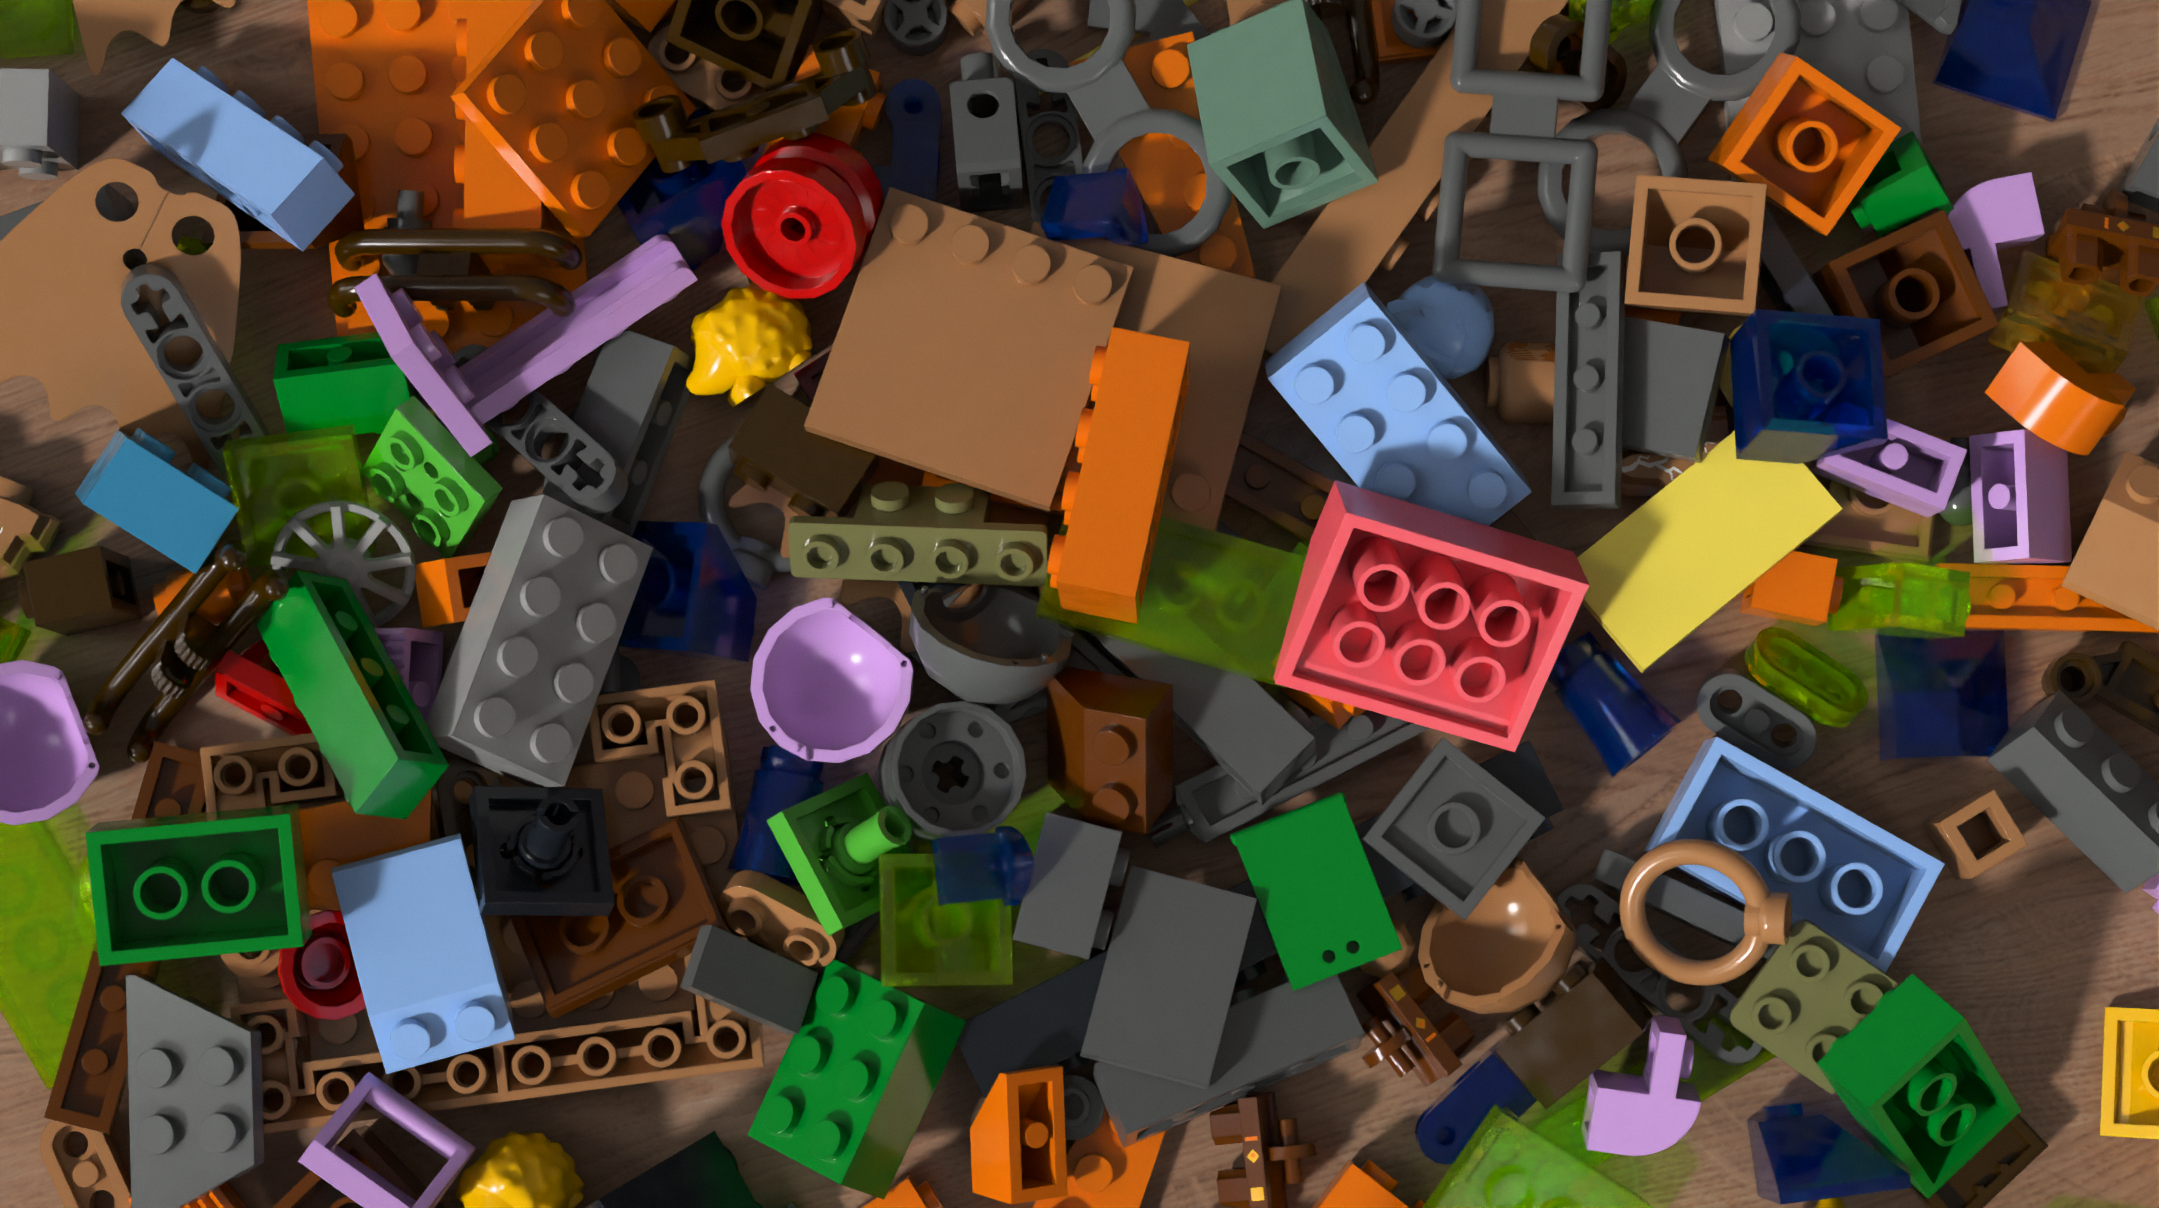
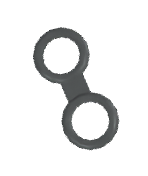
(1663, 110)
(1114, 111)

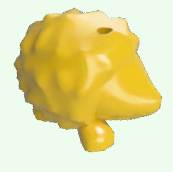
(747, 343)
(521, 1173)

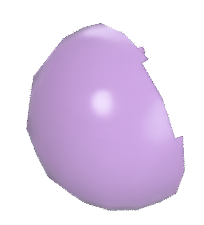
(829, 683)
(42, 744)

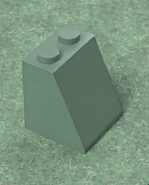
(1279, 113)

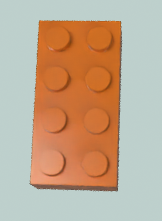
(1123, 476)

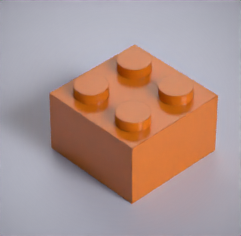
(1804, 142)

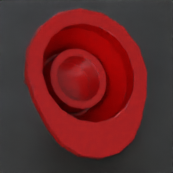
(322, 973)

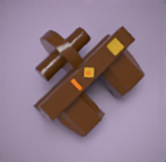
(2110, 239)
(1405, 1033)
(1269, 1150)

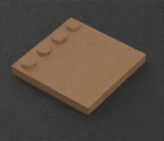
(1228, 333)
(968, 349)

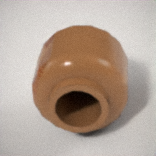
(1521, 382)

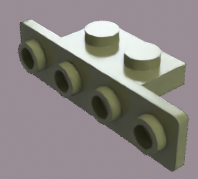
(919, 538)

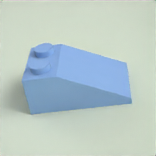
(423, 953)

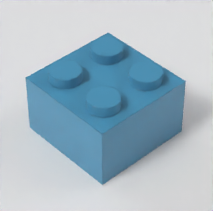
(157, 500)

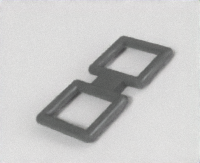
(1521, 131)

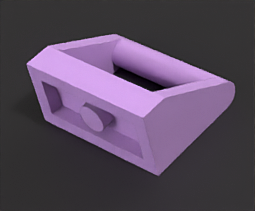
(360, 1181)

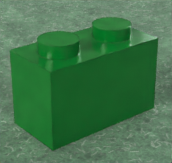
(339, 383)

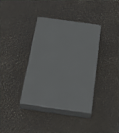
(1168, 977)

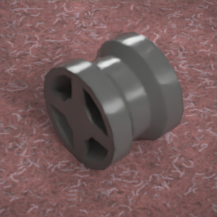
(905, 15)
(1419, 33)

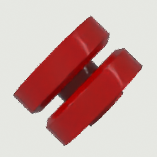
(802, 216)

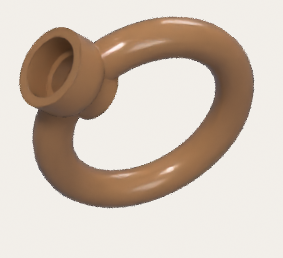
(1765, 913)

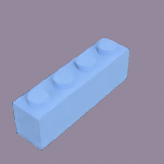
(240, 152)

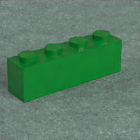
(352, 696)

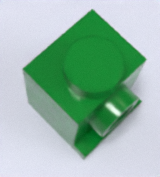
(1899, 188)

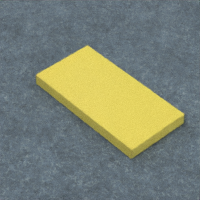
(1699, 547)

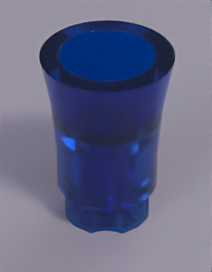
(1609, 703)
(777, 785)

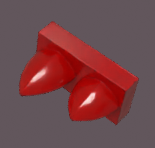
(258, 687)

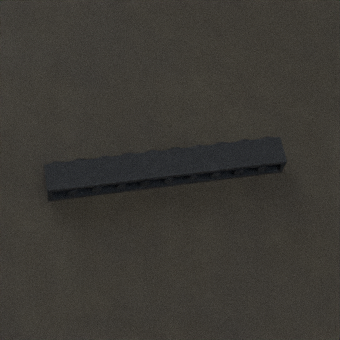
(1052, 1018)

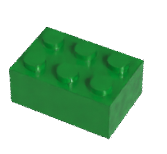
(198, 884)
(856, 1079)
(1919, 1084)

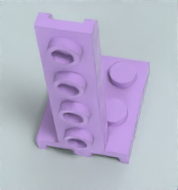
(531, 353)

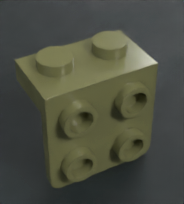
(1809, 998)

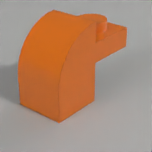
(2059, 398)

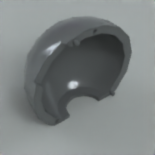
(991, 647)

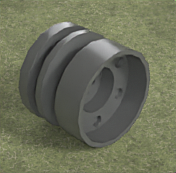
(985, 764)

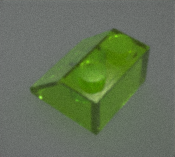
(935, 943)

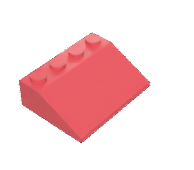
(1428, 616)

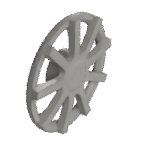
(349, 557)

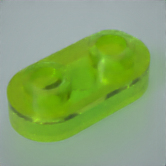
(1806, 677)

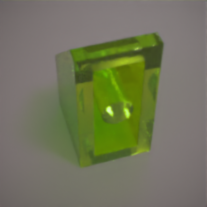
(1902, 601)

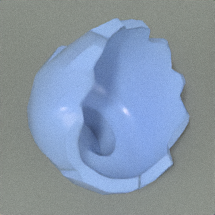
(1447, 323)

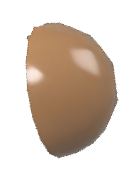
(1504, 951)

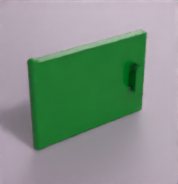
(1316, 891)

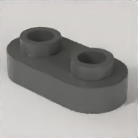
(1753, 720)

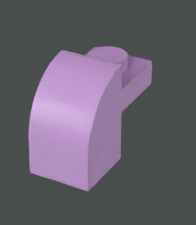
(1996, 218)
(1646, 1111)

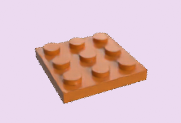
(562, 105)

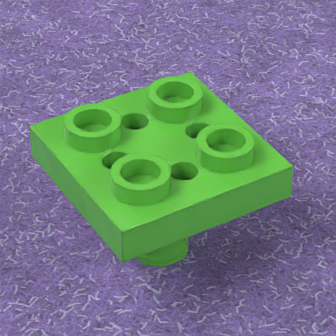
(432, 478)
(847, 833)

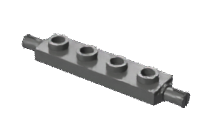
(1218, 803)

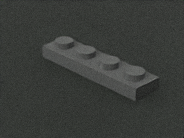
(1590, 388)

